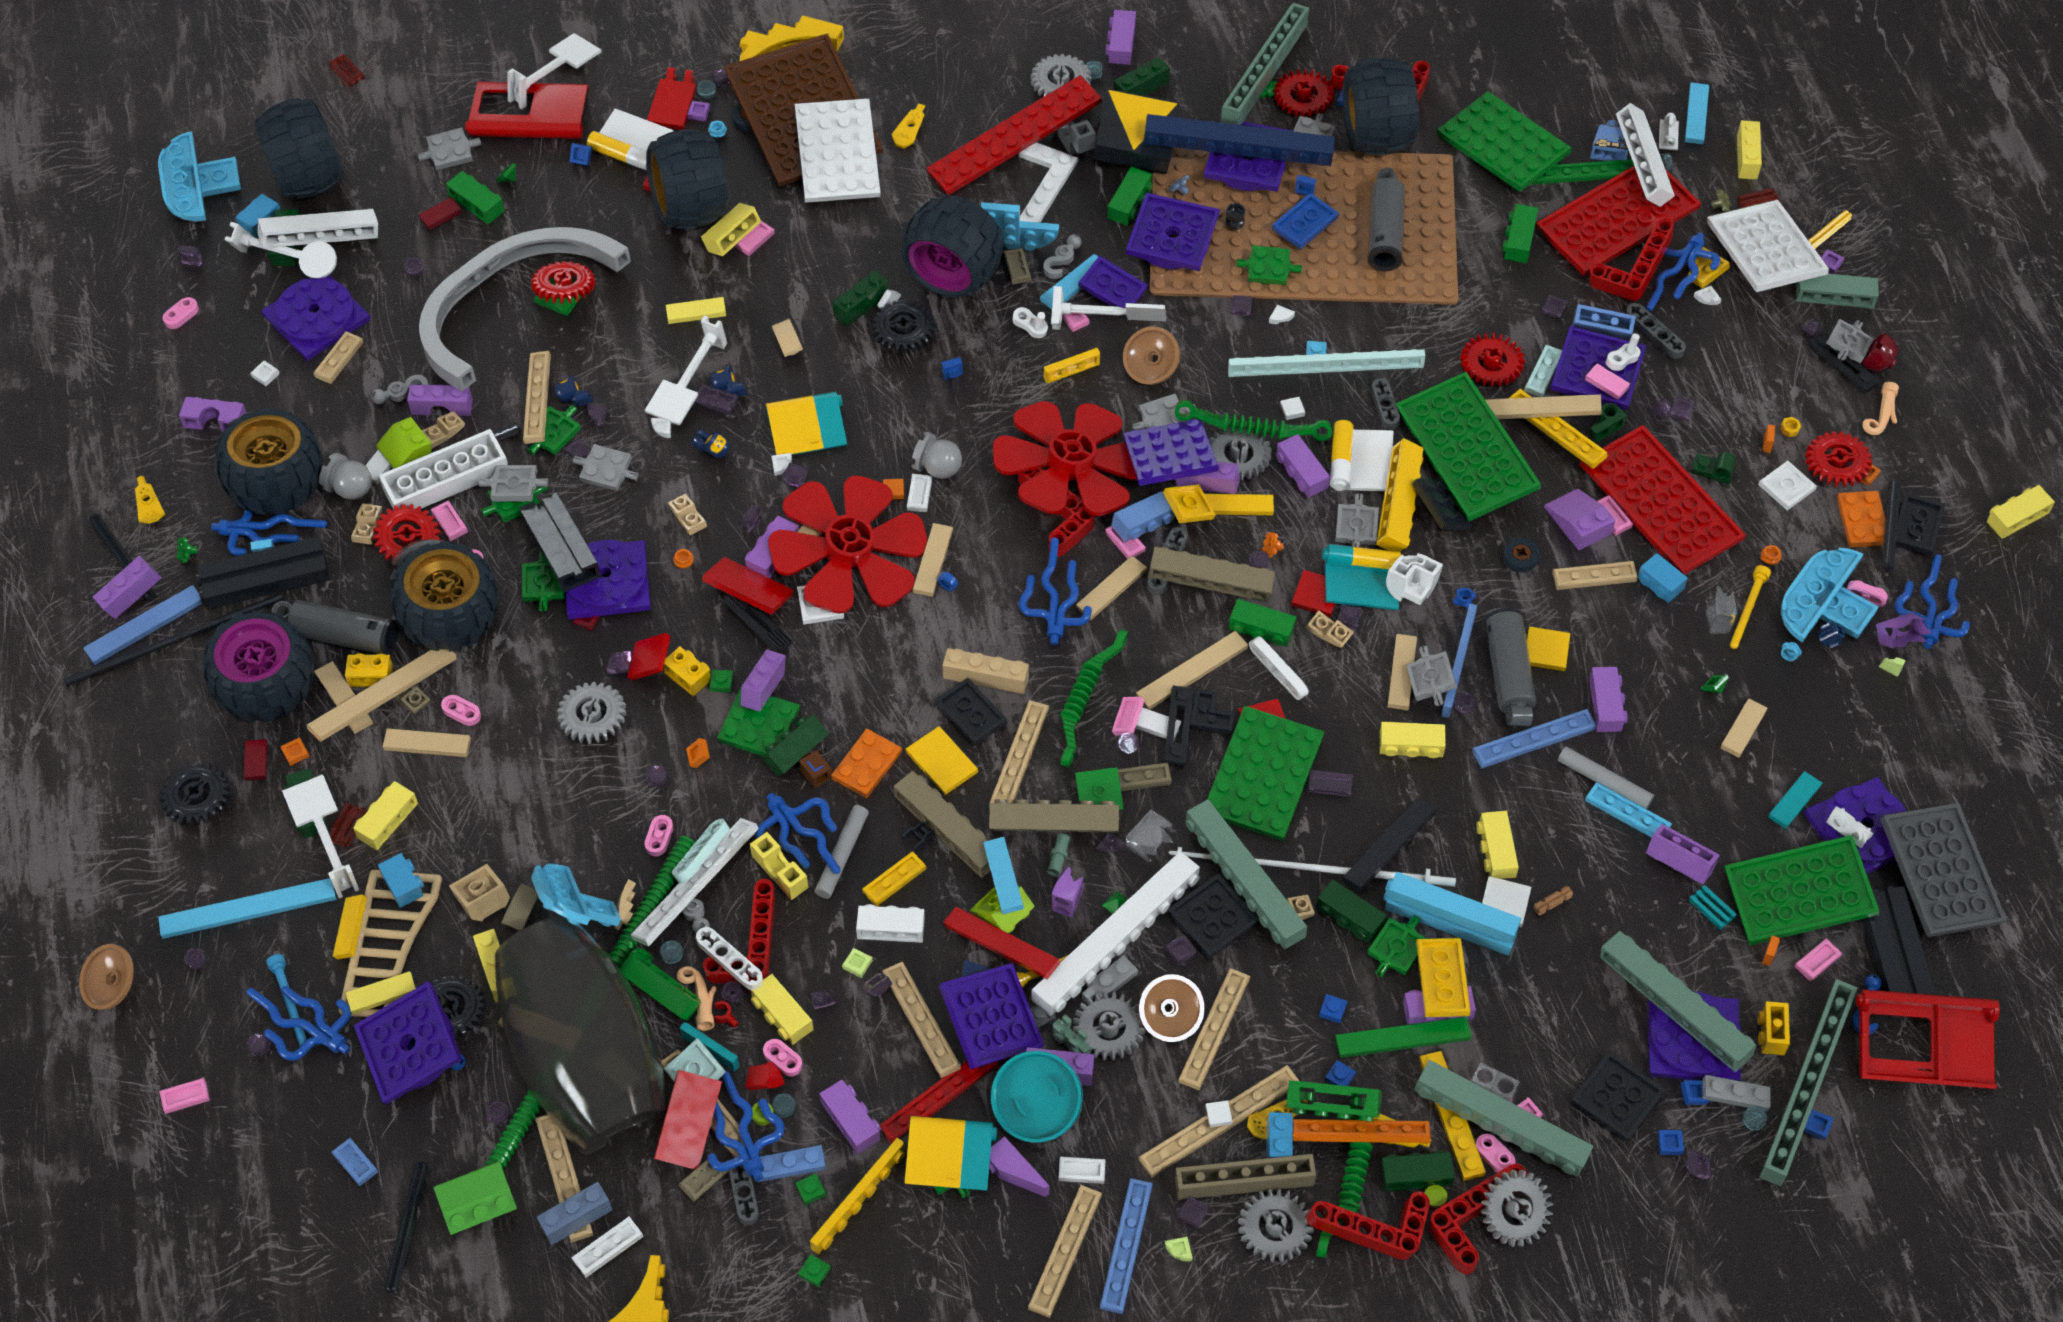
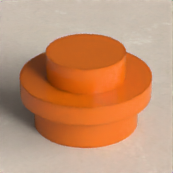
(1771, 555)
(683, 558)

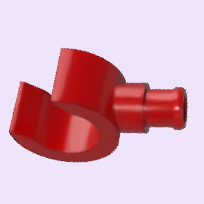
(727, 1018)

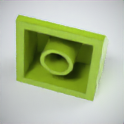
(404, 443)
(990, 911)

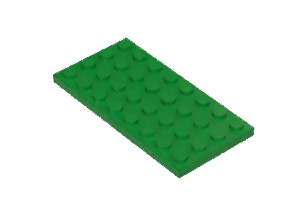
(1468, 446)

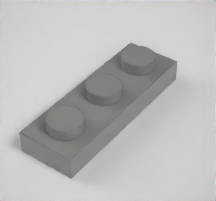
(1736, 1092)

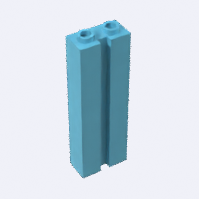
(1452, 913)

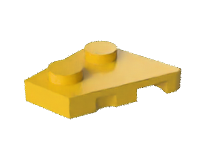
(1707, 275)

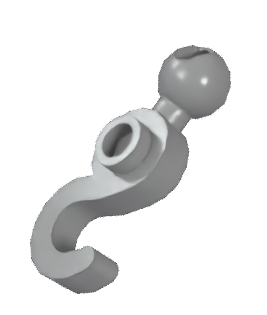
(1063, 255)
(397, 390)
(694, 912)

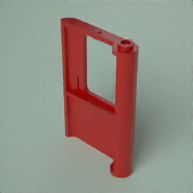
(553, 114)
(1958, 1038)

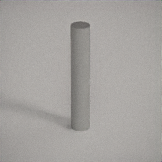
(1605, 777)
(842, 850)

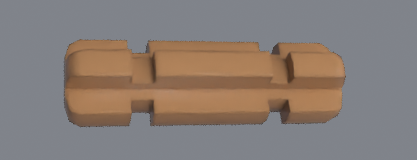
(1553, 900)

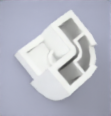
(1413, 577)

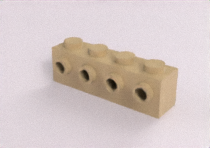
(986, 670)

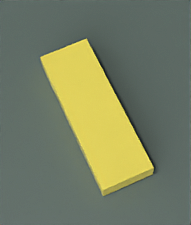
(695, 310)
(380, 992)

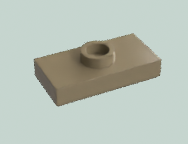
(1017, 266)
(701, 1180)

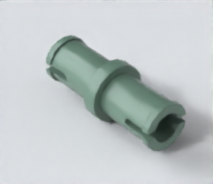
(1058, 855)

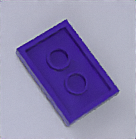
(1112, 284)

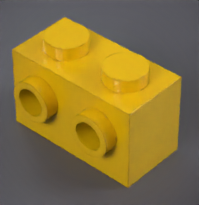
(367, 669)
(687, 670)
(1774, 1028)

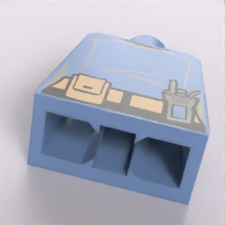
(1609, 143)

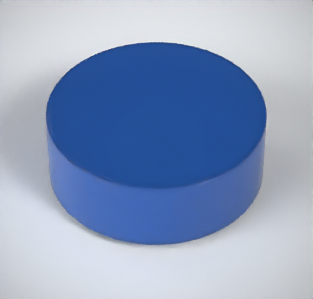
(947, 581)

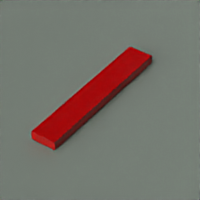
(1001, 943)
(934, 1099)

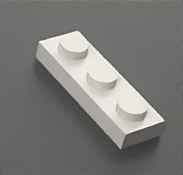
(607, 1247)

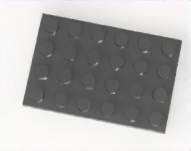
(1943, 870)

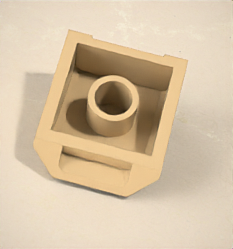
(480, 893)

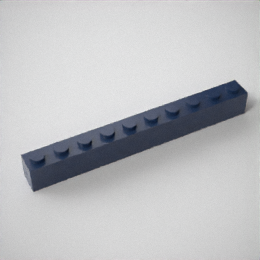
(1239, 140)

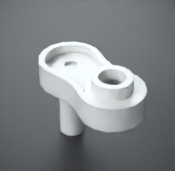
(1035, 326)
(1625, 355)

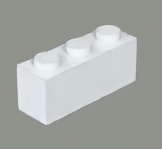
(890, 923)

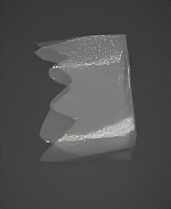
(1717, 610)
(1149, 835)
(1498, 1079)

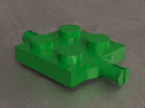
(1269, 265)
(558, 430)
(510, 509)
(539, 583)
(1396, 946)

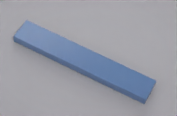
(143, 625)
(1460, 659)
(1534, 738)
(1126, 1246)

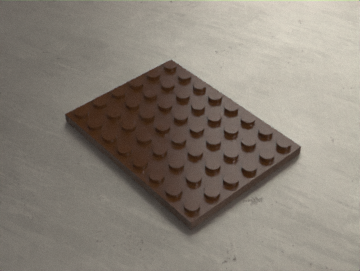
(777, 81)

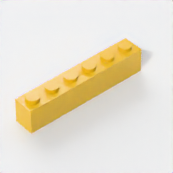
(1399, 496)

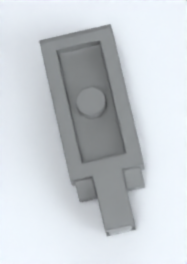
(1111, 979)

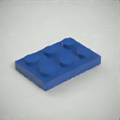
(1305, 221)

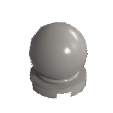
(939, 457)
(345, 477)

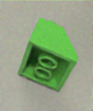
(474, 1197)

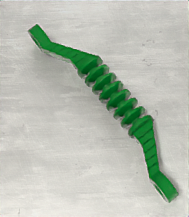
(1224, 422)
(1082, 690)
(1353, 1181)

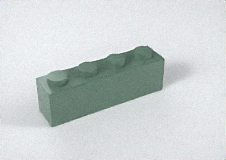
(1839, 290)

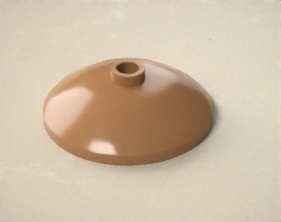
(1142, 349)
(106, 977)
(1185, 1010)

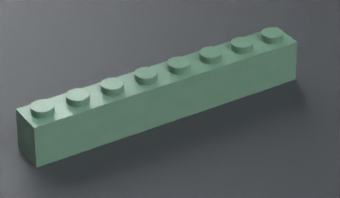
(1246, 874)
(1678, 1001)
(1503, 1118)

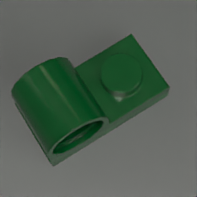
(1608, 423)
(1715, 469)

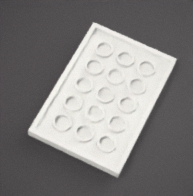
(837, 150)
(1767, 245)

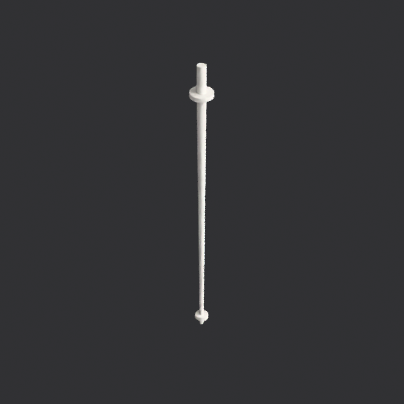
(1435, 880)

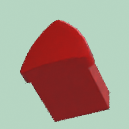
(763, 1077)

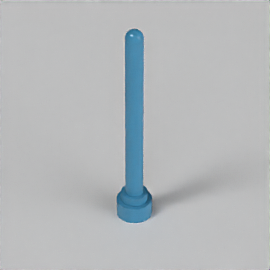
(277, 964)

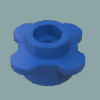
(1464, 593)

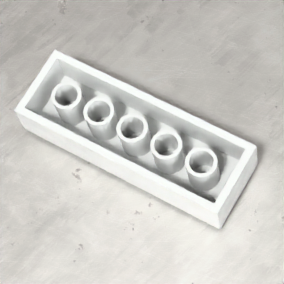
(443, 472)

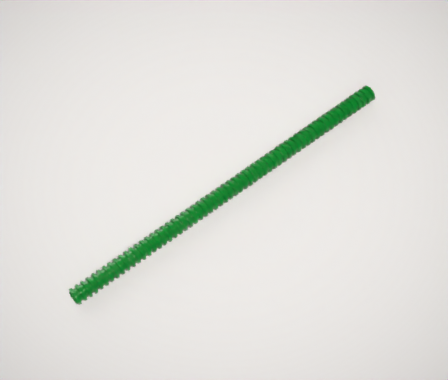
(620, 952)

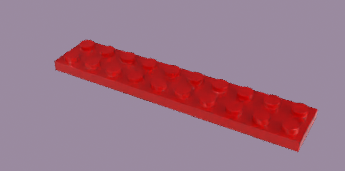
(1014, 135)

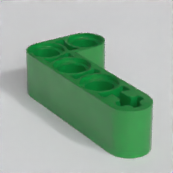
(659, 984)

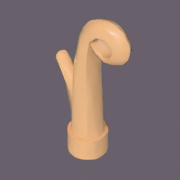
(1887, 410)
(704, 1016)

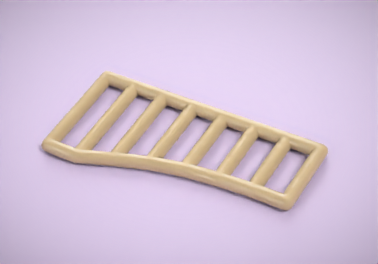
(408, 936)

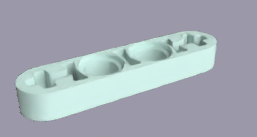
(700, 850)

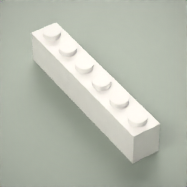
(1645, 155)
(317, 227)

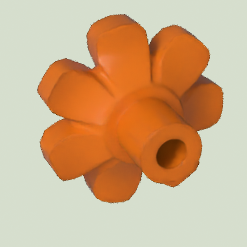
(1271, 544)

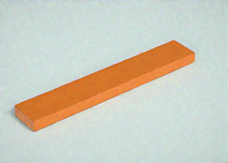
(1361, 1131)

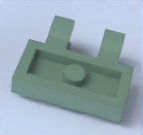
(1063, 1034)

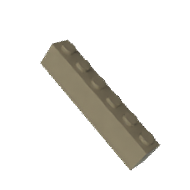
(1211, 574)
(1053, 817)
(944, 821)
(1245, 1176)

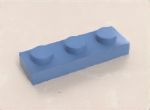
(792, 1163)

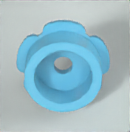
(717, 129)
(1790, 651)

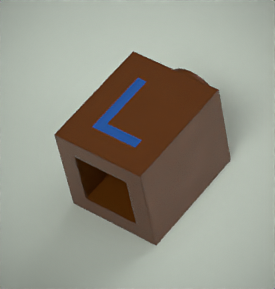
(815, 769)

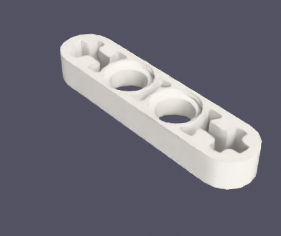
(1278, 668)
(731, 956)

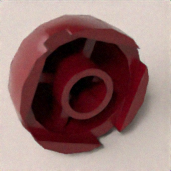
(1881, 354)

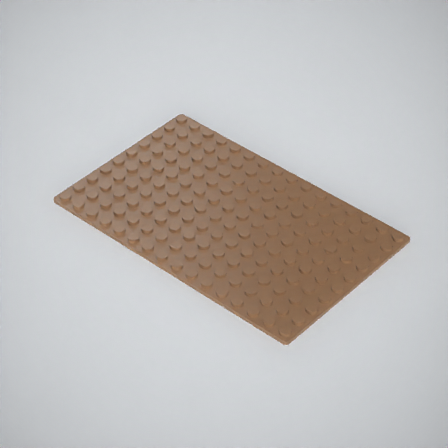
(1337, 259)

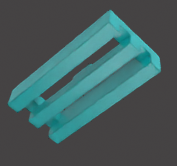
(1715, 904)

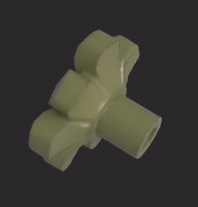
(1722, 201)

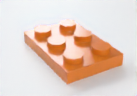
(1862, 518)
(866, 763)

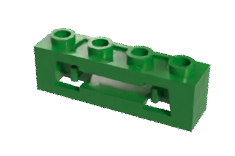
(1371, 1103)

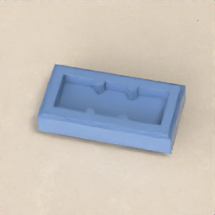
(354, 1162)

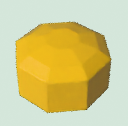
(1790, 427)

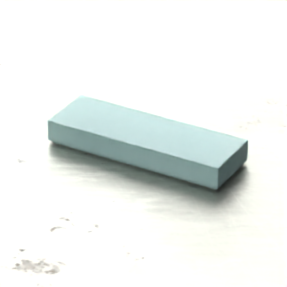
(1543, 371)

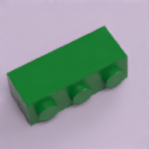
(1129, 196)
(475, 197)
(1520, 233)
(1263, 622)

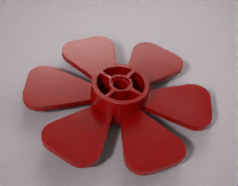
(1069, 457)
(848, 544)

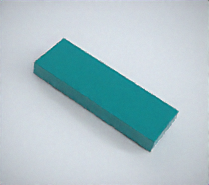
(1795, 800)
(720, 1053)

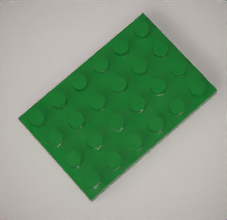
(1504, 141)
(1264, 772)
(1801, 890)

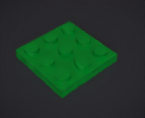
(755, 729)

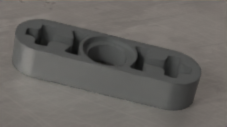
(1384, 411)
(746, 1200)

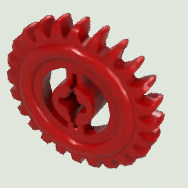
(1302, 87)
(563, 286)
(1491, 353)
(1834, 465)
(386, 525)

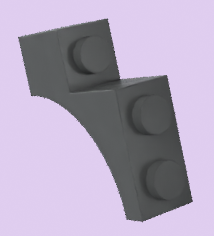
(1077, 137)

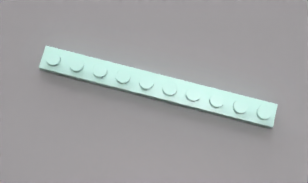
(1326, 363)

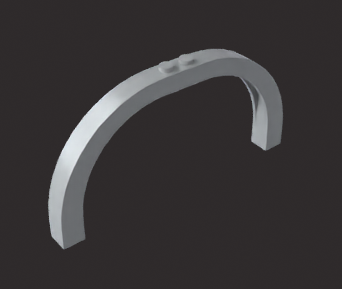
(488, 262)

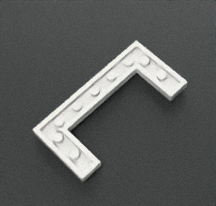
(1060, 167)

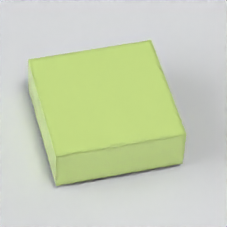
(857, 962)

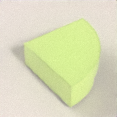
(1893, 666)
(1179, 1248)

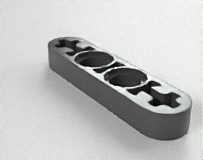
(1658, 328)
(1170, 543)

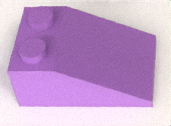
(1581, 518)

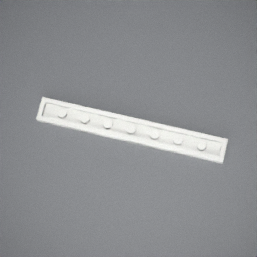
(686, 891)

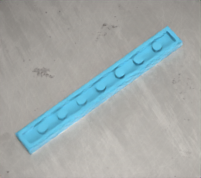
(246, 908)

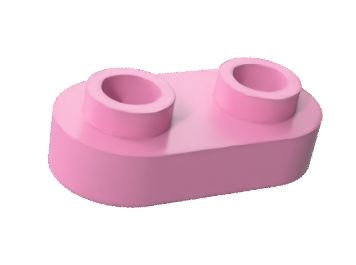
(182, 312)
(1872, 594)
(462, 711)
(657, 836)
(784, 1058)
(1494, 1153)

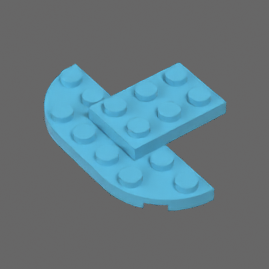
(187, 182)
(1020, 233)
(1820, 595)
(560, 894)

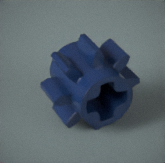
(1831, 634)

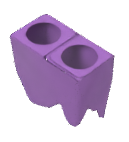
(1903, 637)
(1067, 894)

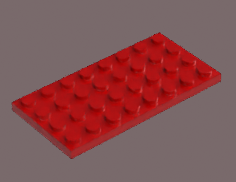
(1611, 220)
(1664, 501)

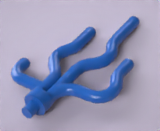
(1690, 252)
(245, 528)
(1055, 616)
(1930, 623)
(783, 813)
(327, 1036)
(749, 1154)

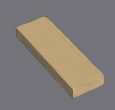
(338, 357)
(1743, 728)

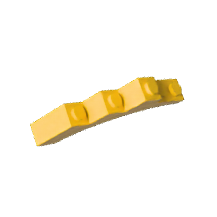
(782, 36)
(645, 1303)

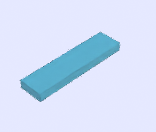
(1696, 113)
(1069, 283)
(1625, 810)
(1003, 875)

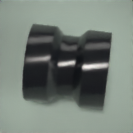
(1235, 216)

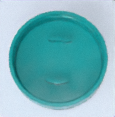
(1037, 1096)

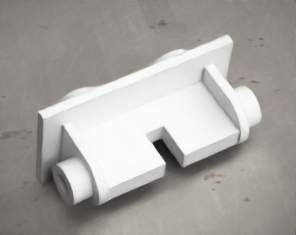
(1668, 132)
(1848, 826)

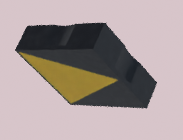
(1123, 130)

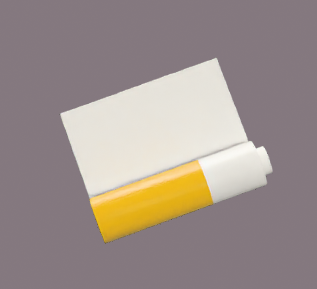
(626, 138)
(1360, 458)

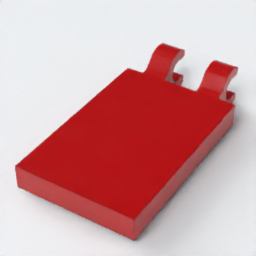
(673, 100)

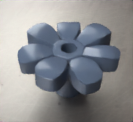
(1180, 185)

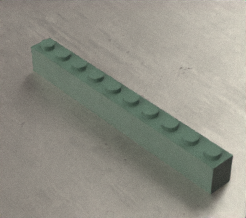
(1265, 65)
(1808, 1083)

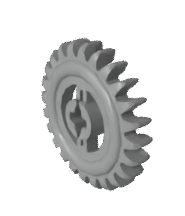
(1057, 63)
(1259, 447)
(593, 723)
(1109, 1010)
(1278, 1207)
(1530, 1214)

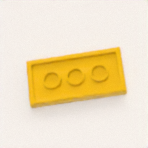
(1443, 977)

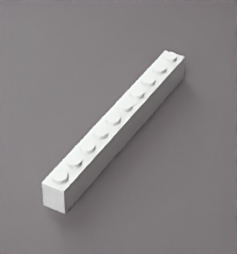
(1115, 933)

